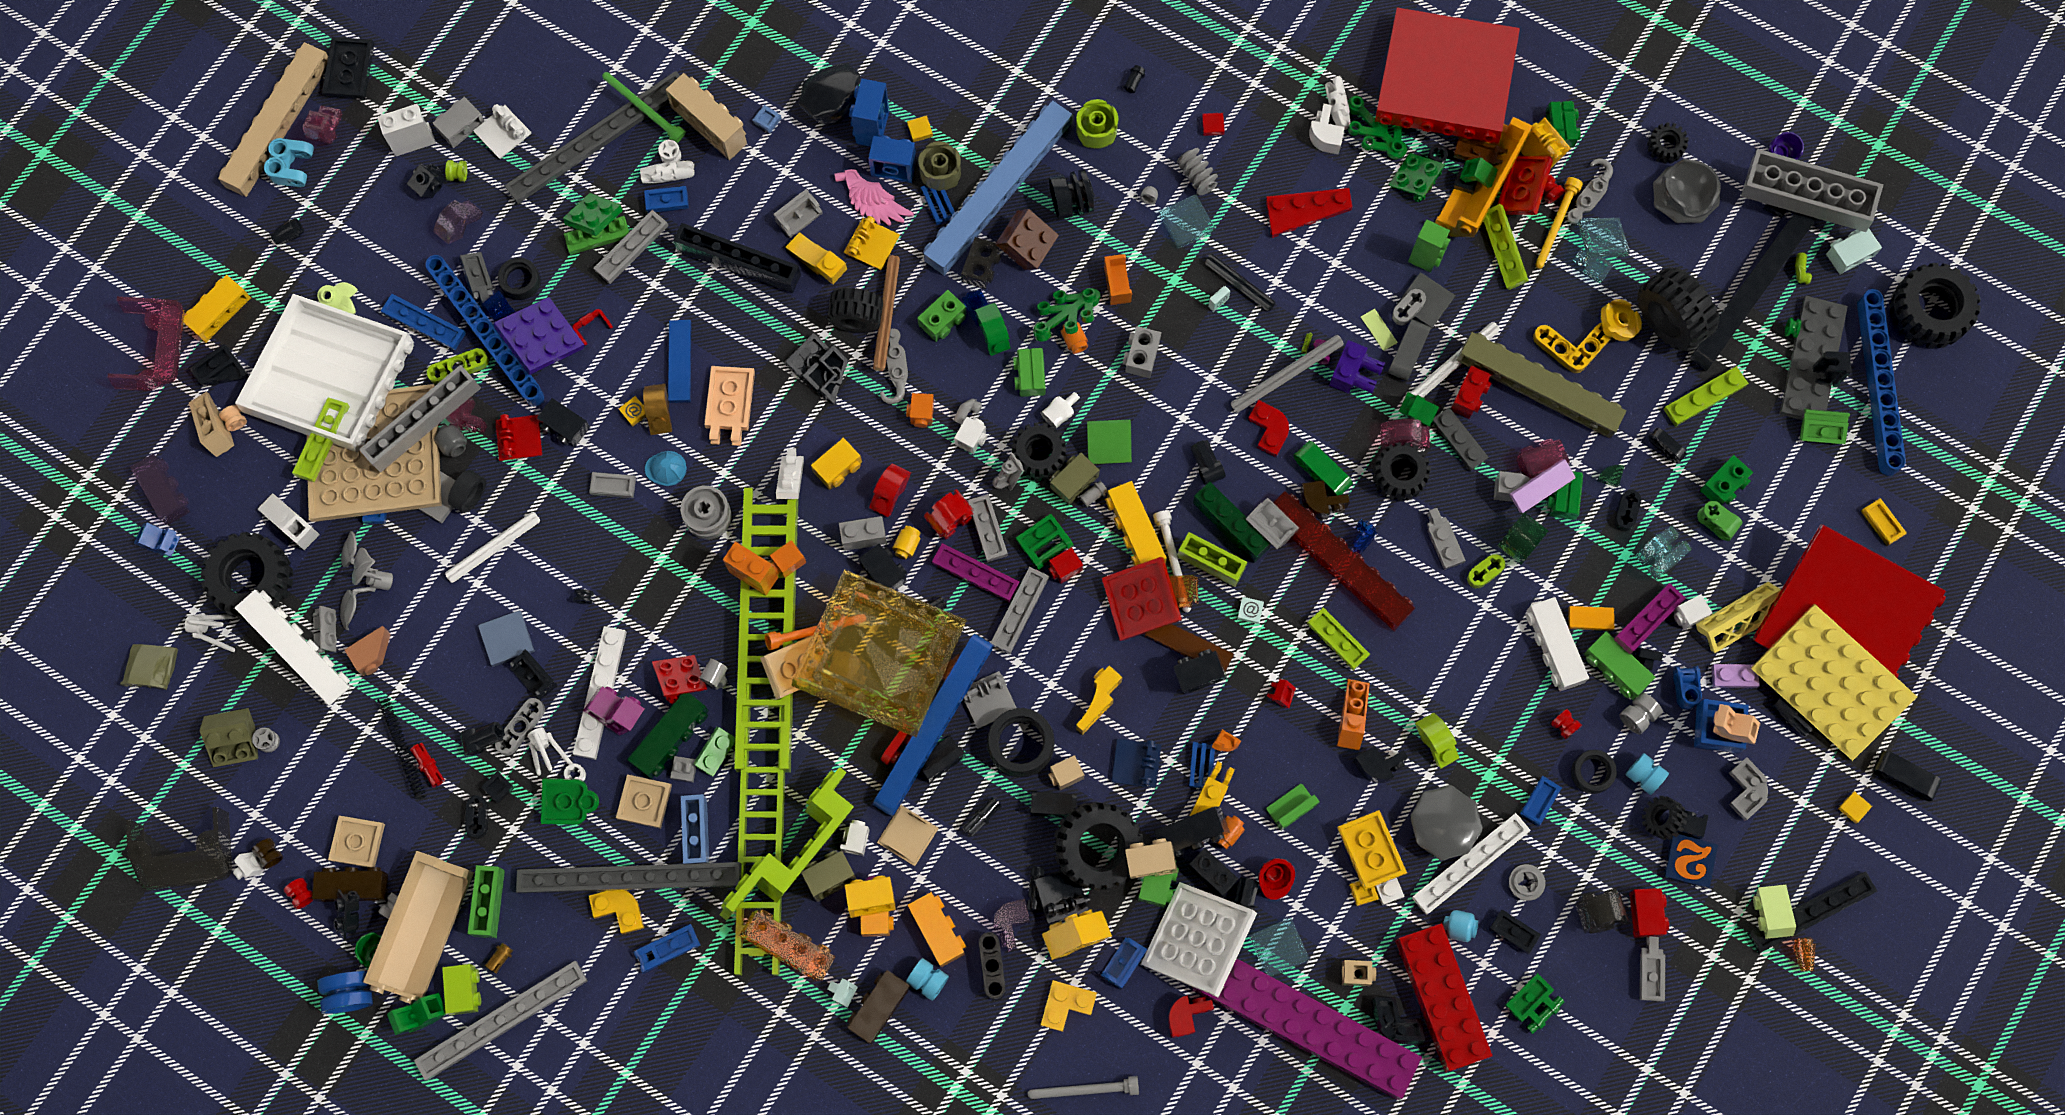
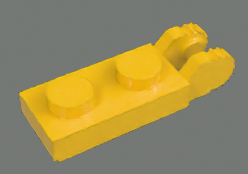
(1212, 790)

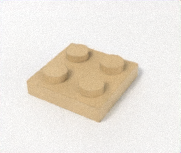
(643, 801)
(356, 842)

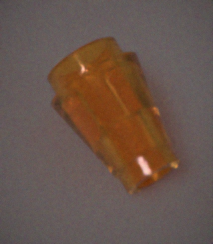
(1805, 953)

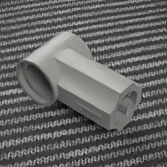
(714, 674)

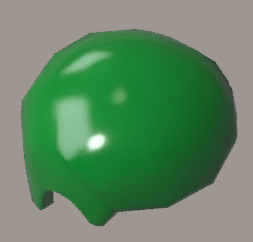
(366, 948)

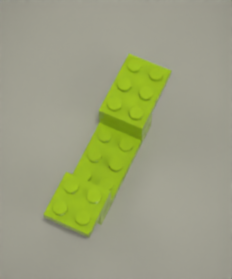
(770, 874)

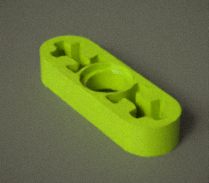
(470, 355)

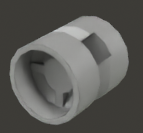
(1642, 711)

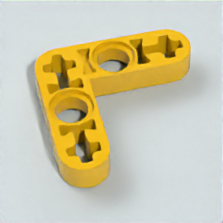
(1572, 353)

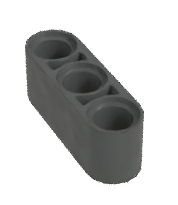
(1409, 350)

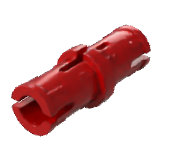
(427, 765)

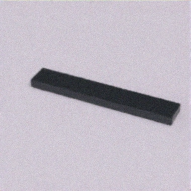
(1820, 908)

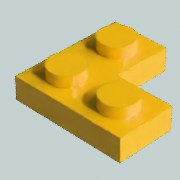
(1066, 998)

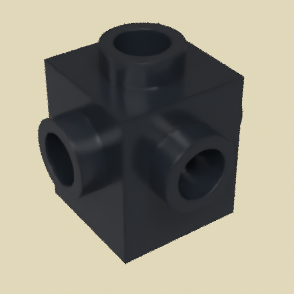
(426, 180)

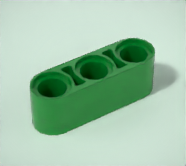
(1322, 468)

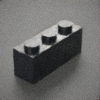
(1195, 830)

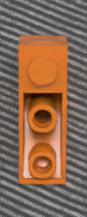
(1353, 715)

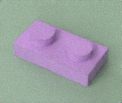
(1734, 676)

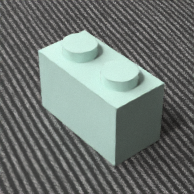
(1853, 251)

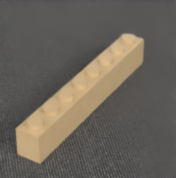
(274, 119)

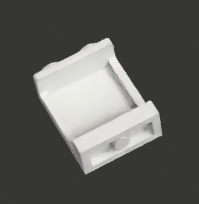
(406, 130)

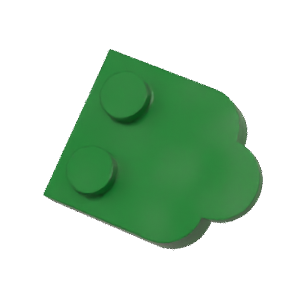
(566, 801)

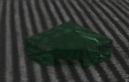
(1611, 475)

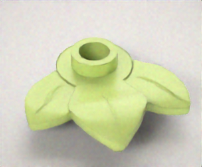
(339, 296)

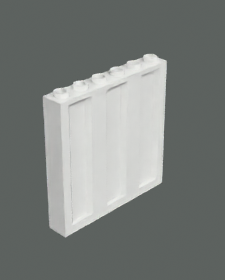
(324, 355)

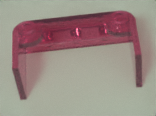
(166, 318)

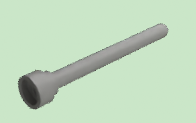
(1129, 1086)

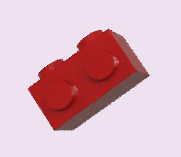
(1468, 397)

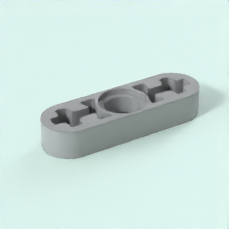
(529, 726)

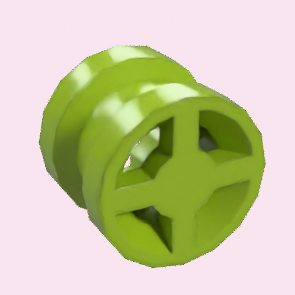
(456, 170)

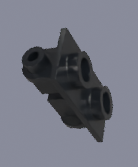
(346, 921)

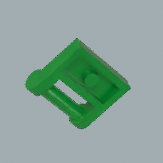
(1041, 535)

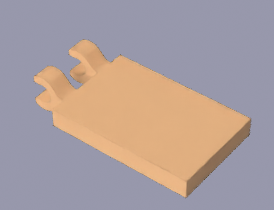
(729, 402)

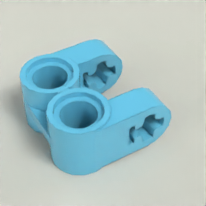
(282, 161)

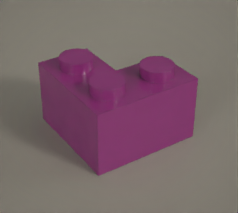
(612, 711)

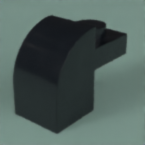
(1375, 768)

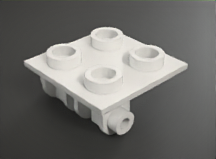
(502, 131)

